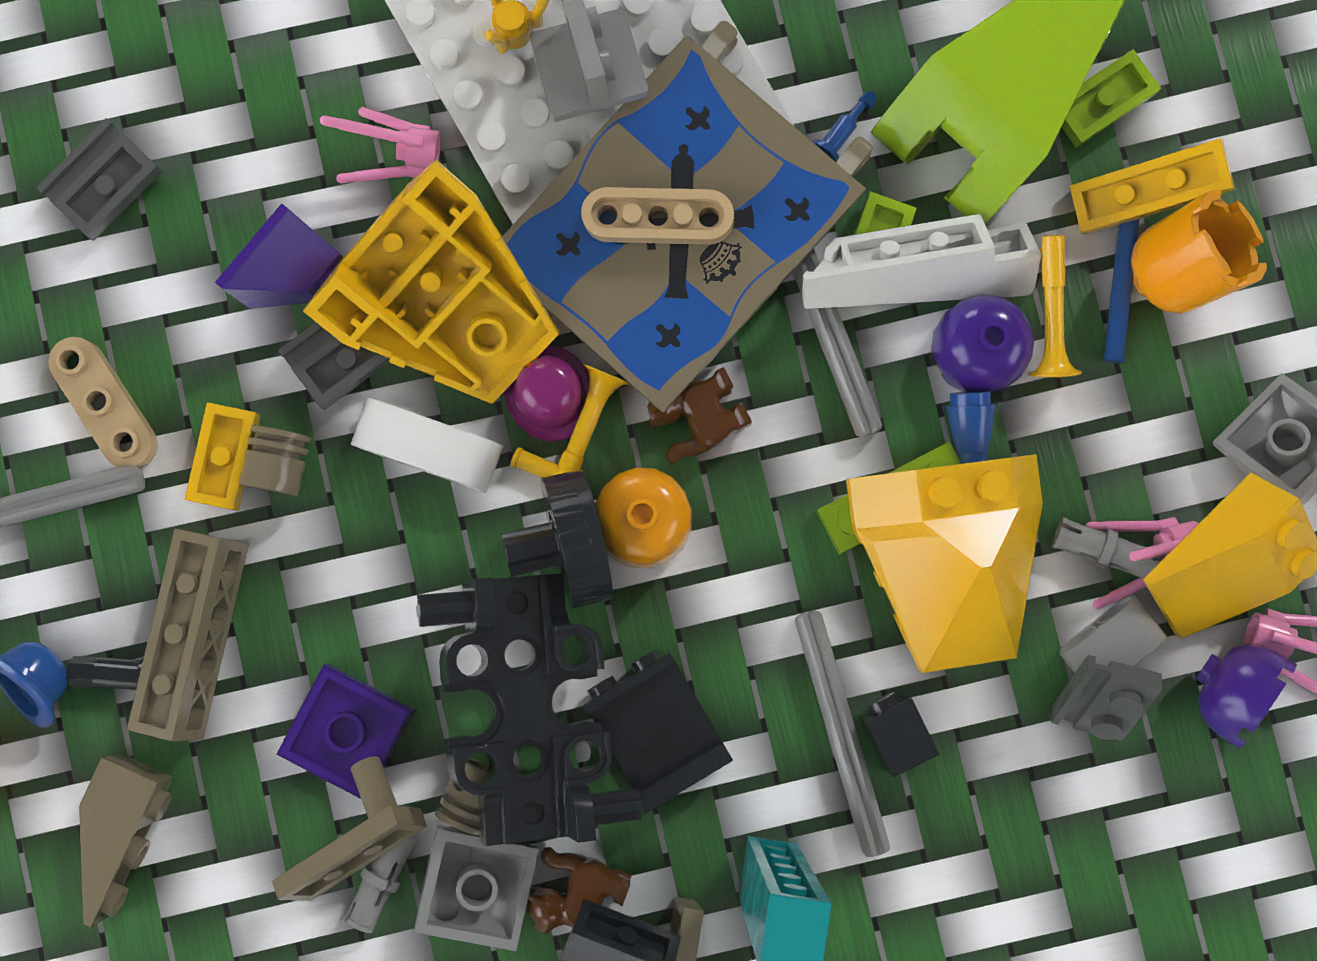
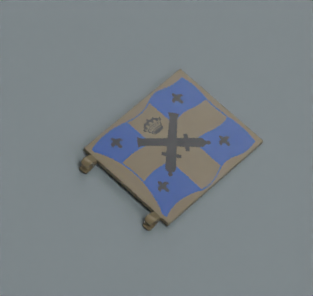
(673, 307)

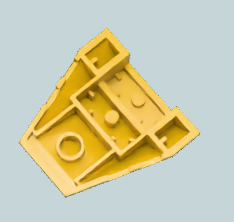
(437, 291)
(953, 554)

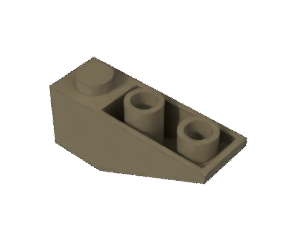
(113, 829)

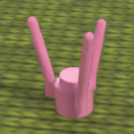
(415, 144)
(1170, 536)
(1275, 633)

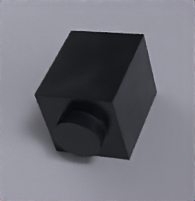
(898, 733)

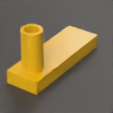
(1151, 186)

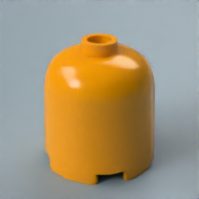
(1197, 255)
(643, 517)

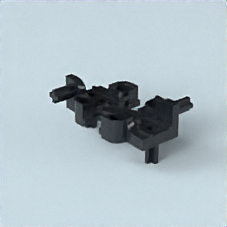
(555, 795)

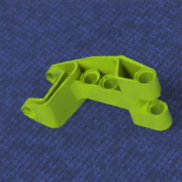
(1000, 94)

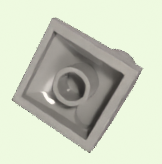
(1277, 438)
(475, 889)

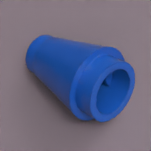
(971, 424)

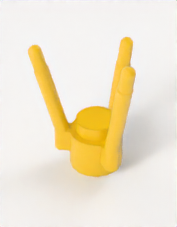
(513, 23)

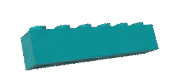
(783, 902)

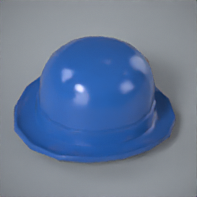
(33, 681)

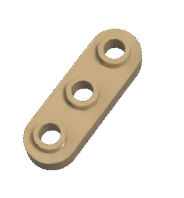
(638, 204)
(120, 413)

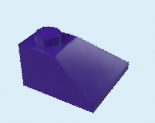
(280, 264)

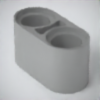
(1119, 635)

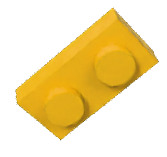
(221, 456)

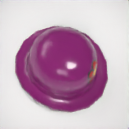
(549, 395)

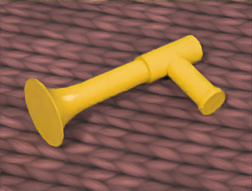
(1052, 262)
(600, 389)

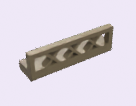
(186, 634)

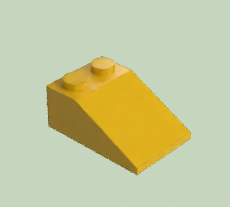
(1236, 558)

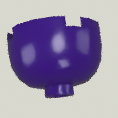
(982, 344)
(1240, 689)

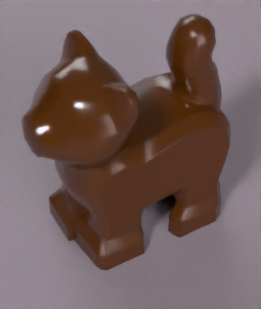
(706, 417)
(587, 880)

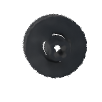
(568, 541)

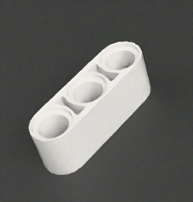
(427, 445)

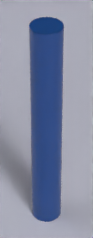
(1120, 293)

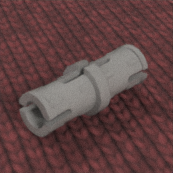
(1101, 547)
(378, 883)

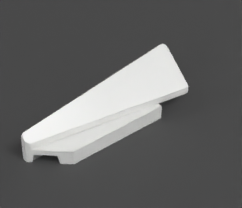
(925, 264)

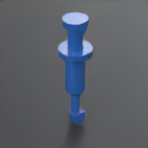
(844, 127)

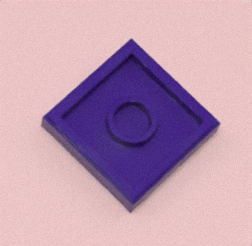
(342, 725)

